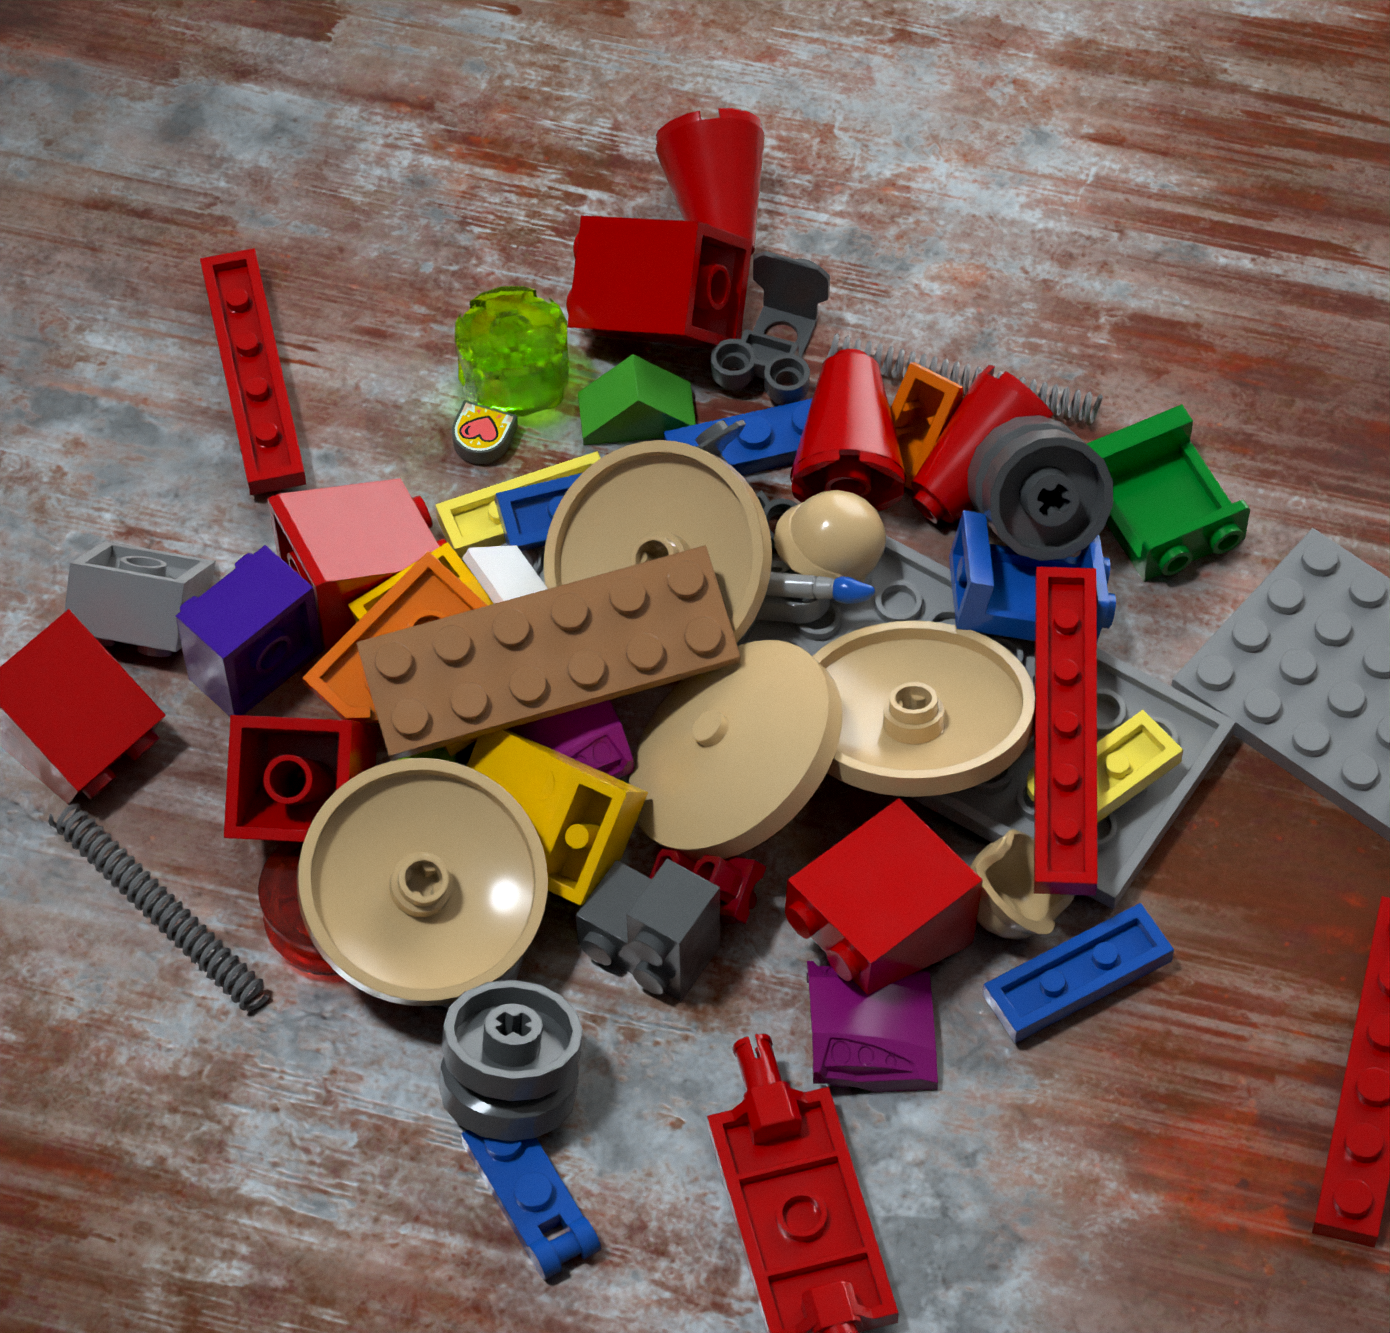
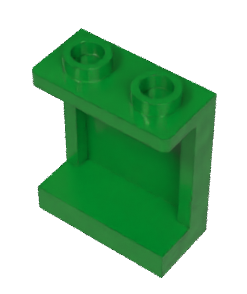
(1166, 496)

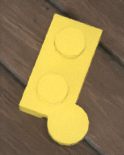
(1128, 762)

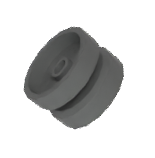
(1040, 487)
(510, 1060)

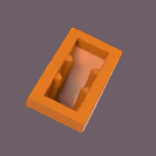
(921, 414)

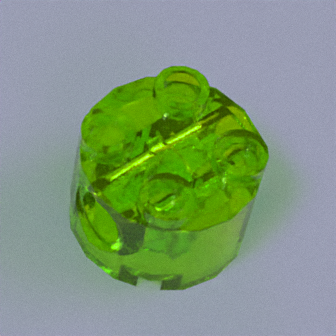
(513, 351)

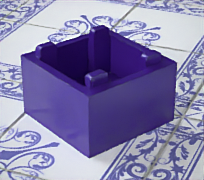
(249, 632)

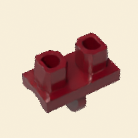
(733, 876)

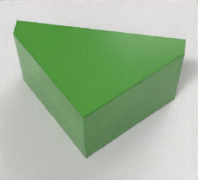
(634, 403)

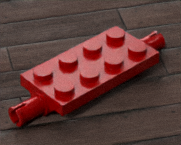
(798, 1205)

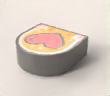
(482, 432)

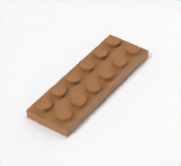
(548, 652)

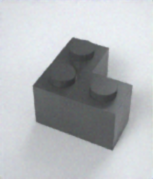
(653, 927)

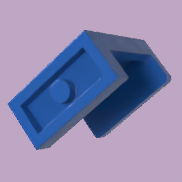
(997, 586)

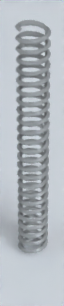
(1052, 402)
(164, 912)

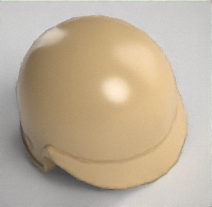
(831, 536)
(1007, 891)

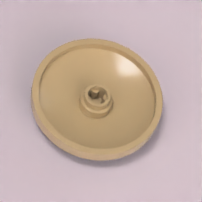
(658, 503)
(926, 708)
(737, 751)
(421, 881)

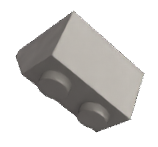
(135, 594)

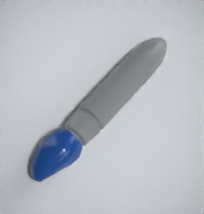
(842, 589)

